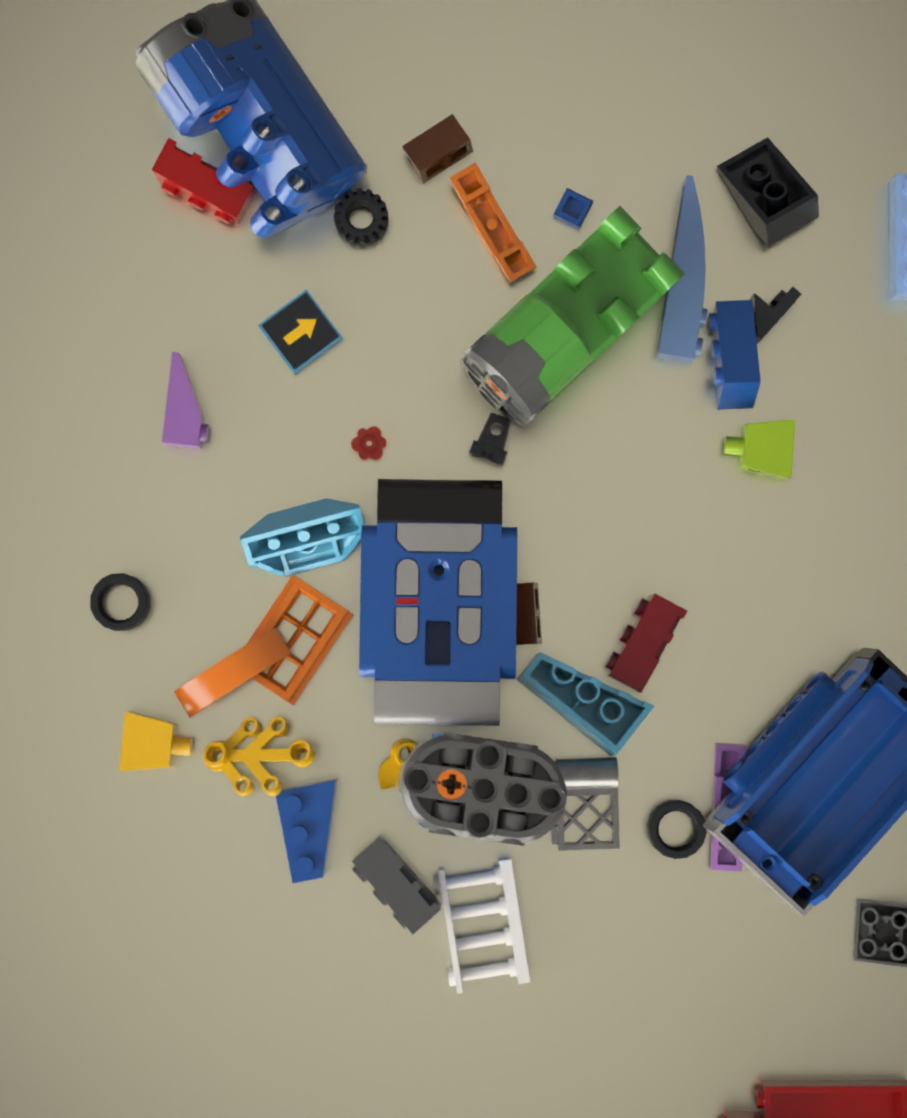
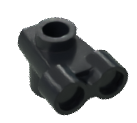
(492, 446)

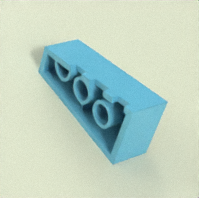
(588, 704)

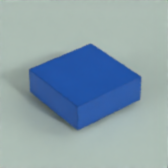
(573, 208)

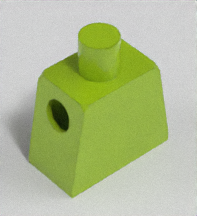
(764, 448)

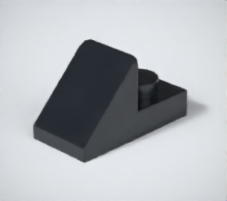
(766, 316)

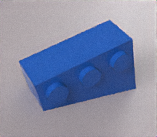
(735, 354)
(306, 827)

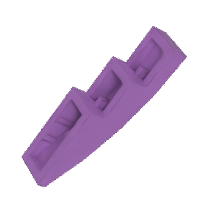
(725, 758)

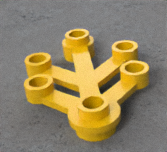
(254, 754)

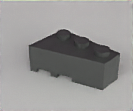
(396, 884)

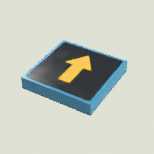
(300, 331)

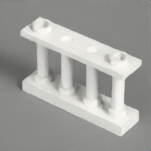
(510, 935)

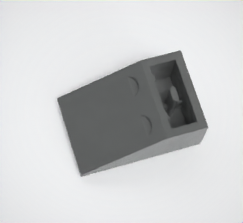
(881, 932)

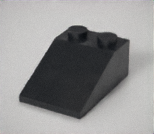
(769, 191)

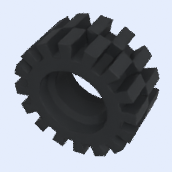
(361, 199)

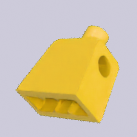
(150, 743)

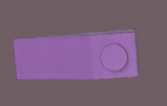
(183, 415)

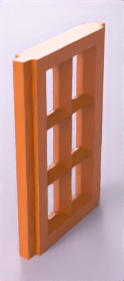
(319, 650)

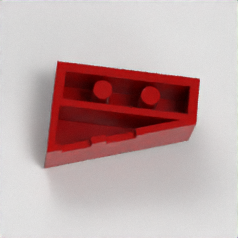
(198, 181)

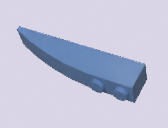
(684, 300)

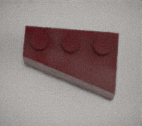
(644, 641)

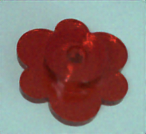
(372, 434)

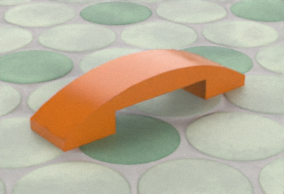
(491, 223)
(232, 672)

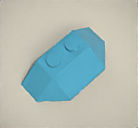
(303, 537)

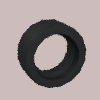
(98, 611)
(653, 830)

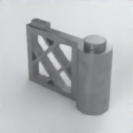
(582, 779)

